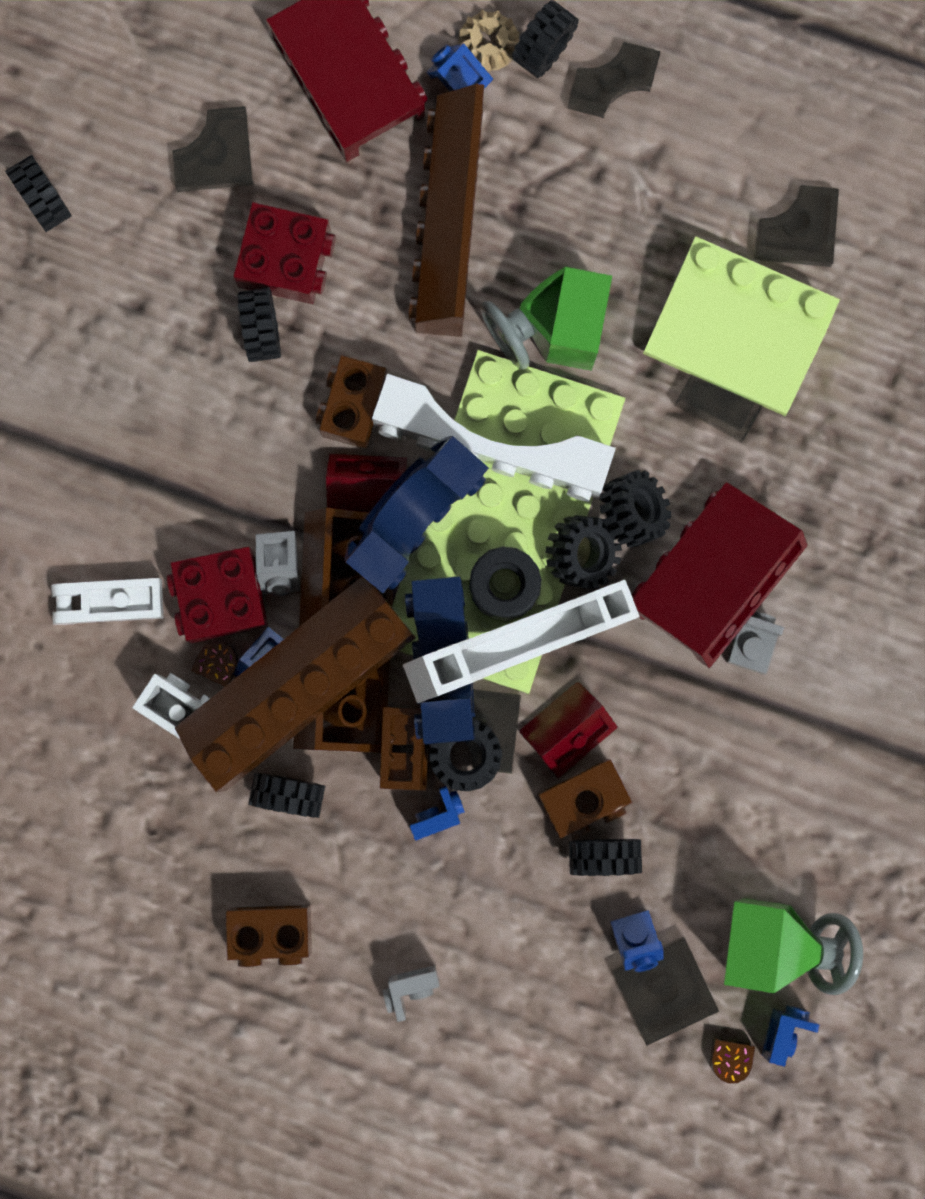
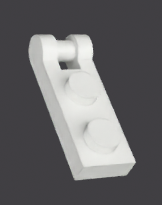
(108, 601)

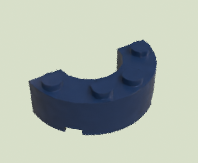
(407, 509)
(439, 624)

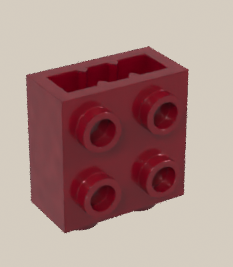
(284, 253)
(217, 595)

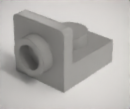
(277, 563)
(755, 643)
(416, 984)

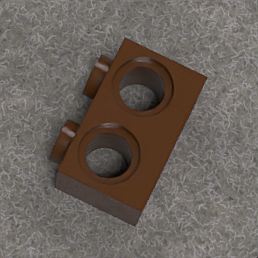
(359, 403)
(402, 755)
(267, 922)

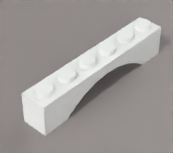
(571, 464)
(519, 641)

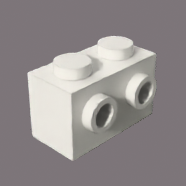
(167, 701)

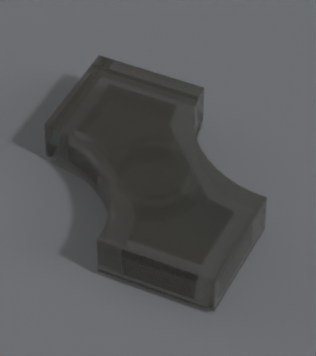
(600, 86)

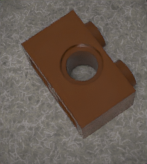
(609, 792)

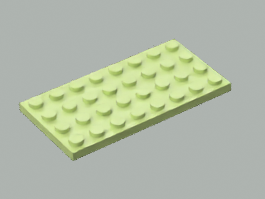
(507, 511)

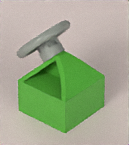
(560, 315)
(776, 947)

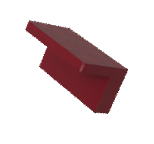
(360, 480)
(568, 729)

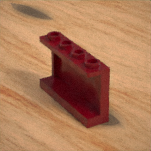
(347, 69)
(718, 572)

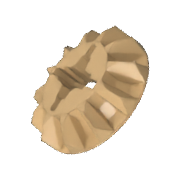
(490, 56)

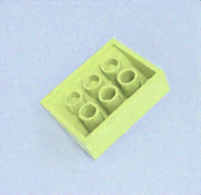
(741, 326)

